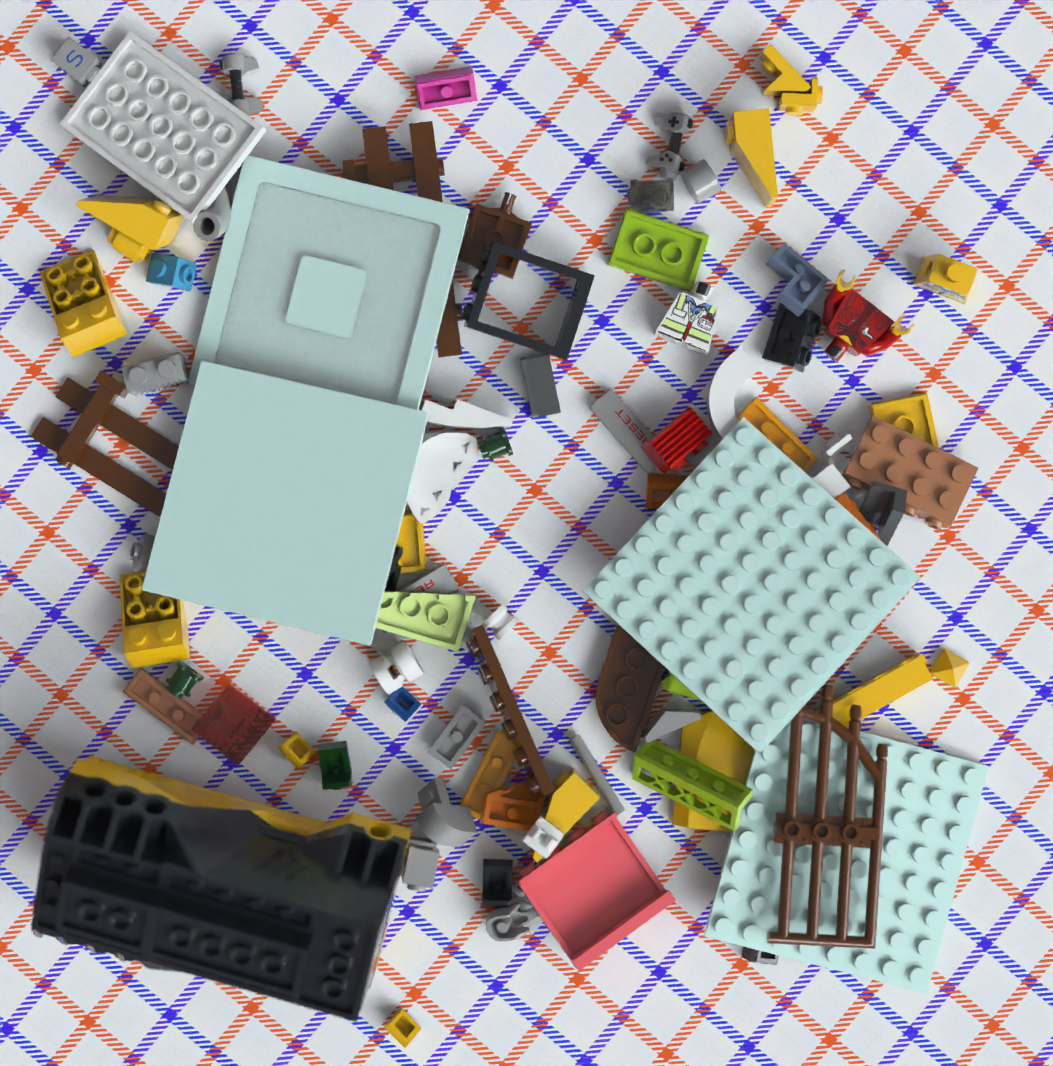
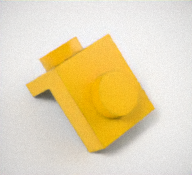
(795, 104)

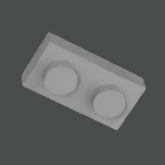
(457, 736)

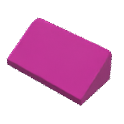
(446, 88)

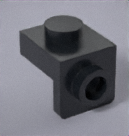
(497, 882)

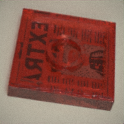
(233, 723)

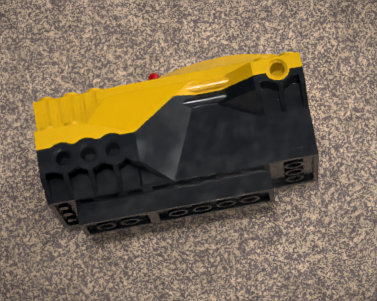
(218, 886)

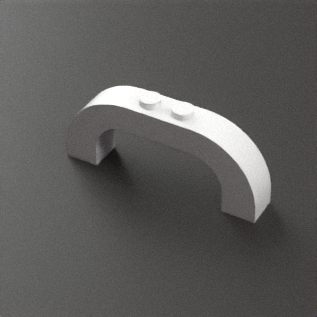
(722, 416)

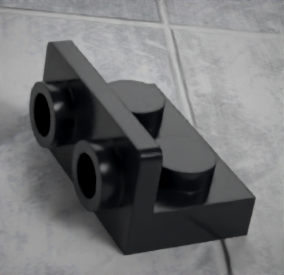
(792, 338)

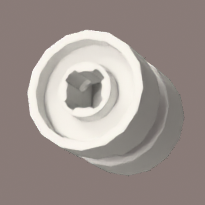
(405, 662)

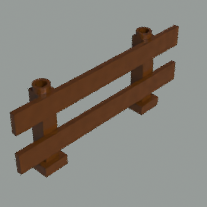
(426, 170)
(99, 410)

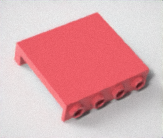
(594, 890)

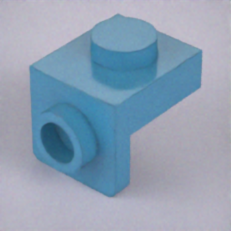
(171, 271)

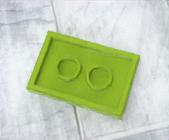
(658, 250)

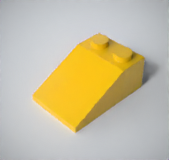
(752, 148)
(143, 219)
(569, 801)

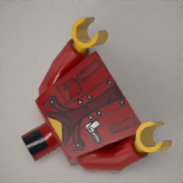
(857, 323)

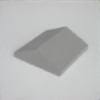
(668, 721)

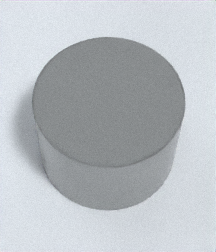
(700, 181)

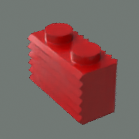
(677, 440)

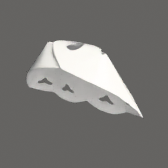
(436, 472)

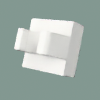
(543, 837)

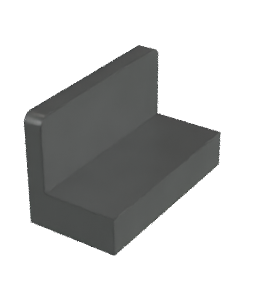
(540, 386)
(884, 508)

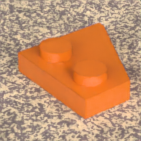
(511, 807)

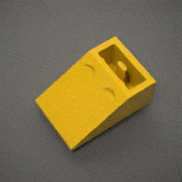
(82, 304)
(151, 624)

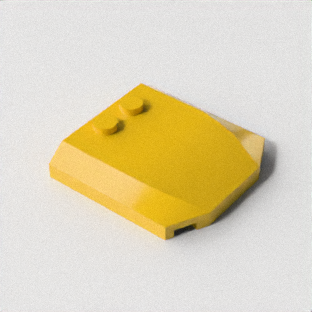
(719, 748)

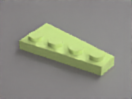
(426, 616)

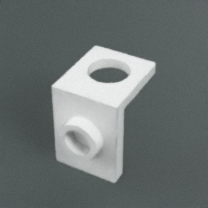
(835, 446)

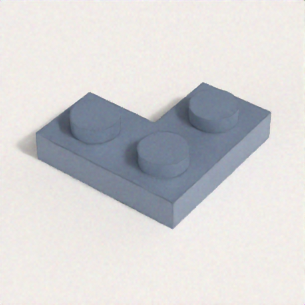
(802, 279)

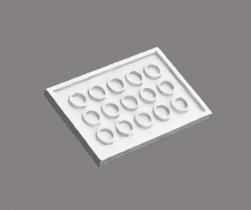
(162, 127)

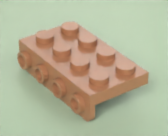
(899, 459)

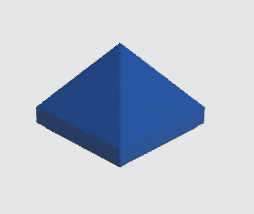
(402, 703)

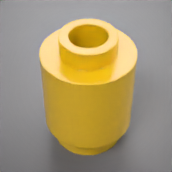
(128, 246)

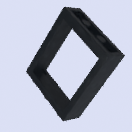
(573, 314)

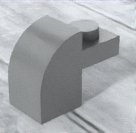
(442, 821)

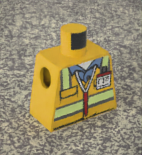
(946, 277)

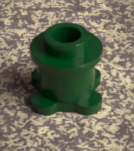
(495, 445)
(183, 680)

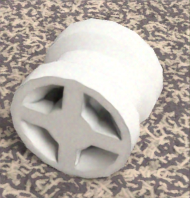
(500, 621)

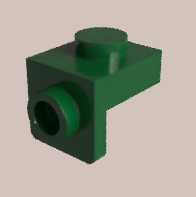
(335, 765)

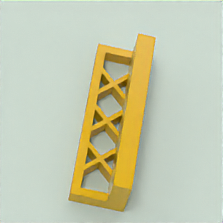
(882, 688)

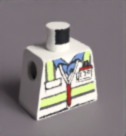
(690, 320)

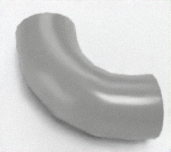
(215, 220)

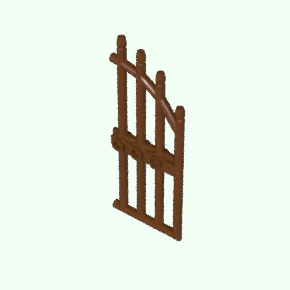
(828, 830)

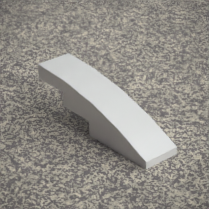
(464, 416)

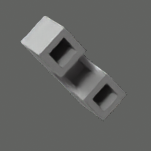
(420, 864)

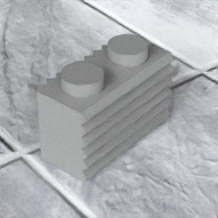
(155, 373)

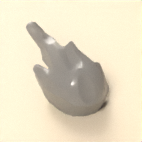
(507, 921)

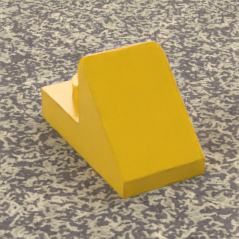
(787, 79)

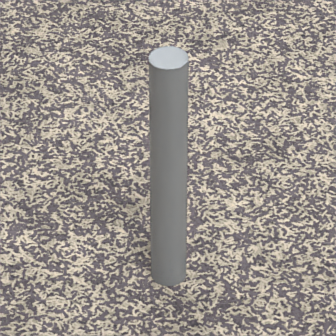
(596, 774)

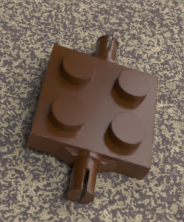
(497, 226)

